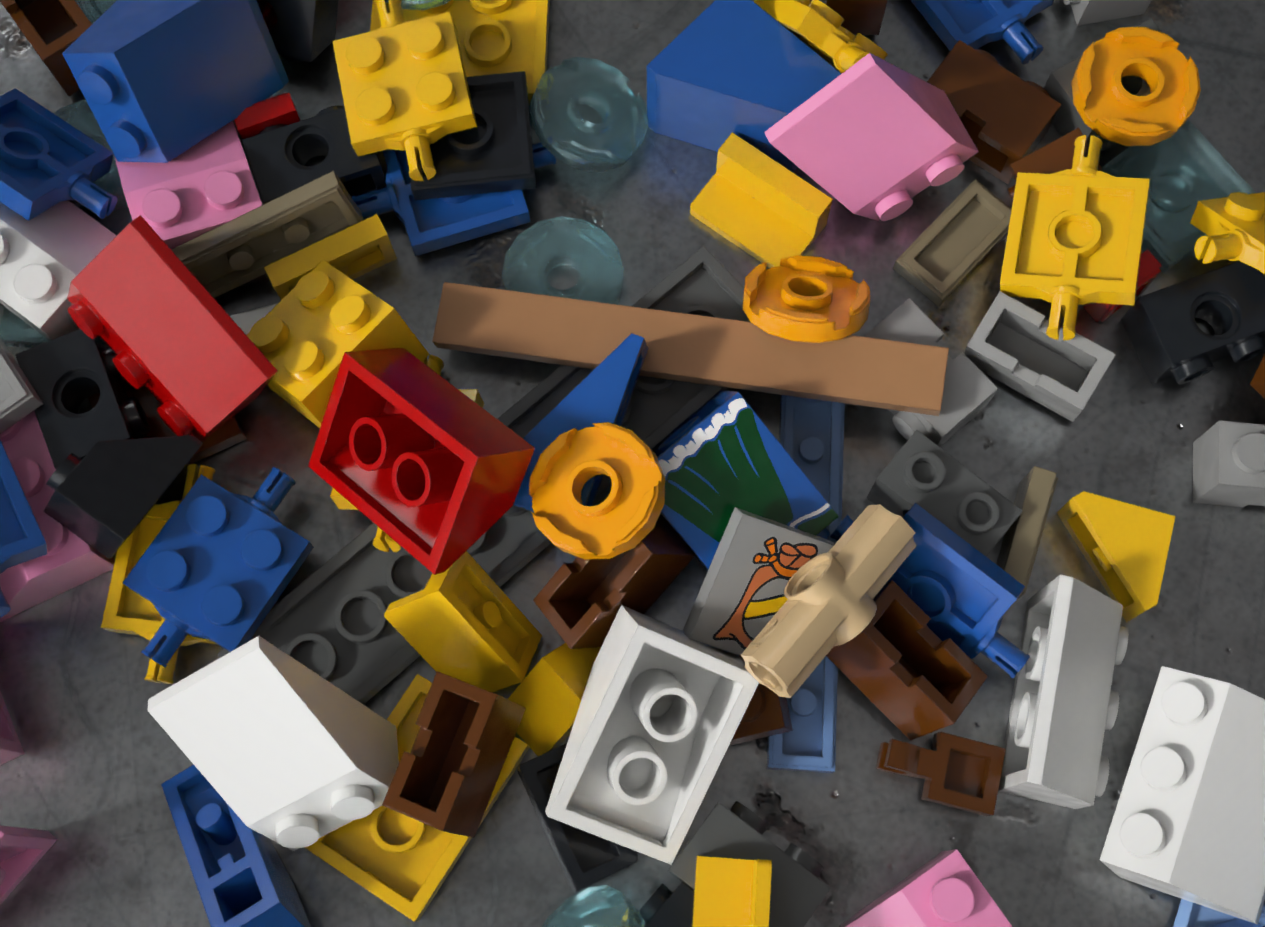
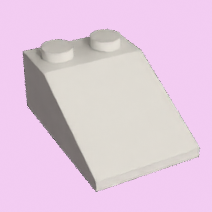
(649, 735)
(280, 743)

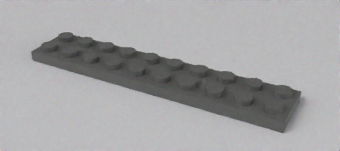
(337, 613)

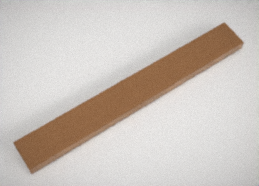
(692, 348)

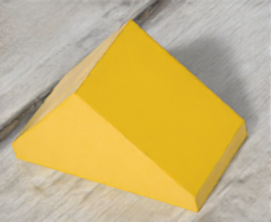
(1123, 547)
(553, 696)

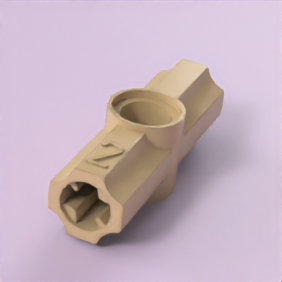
(829, 600)

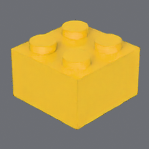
(316, 326)

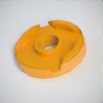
(1124, 116)
(806, 299)
(622, 517)

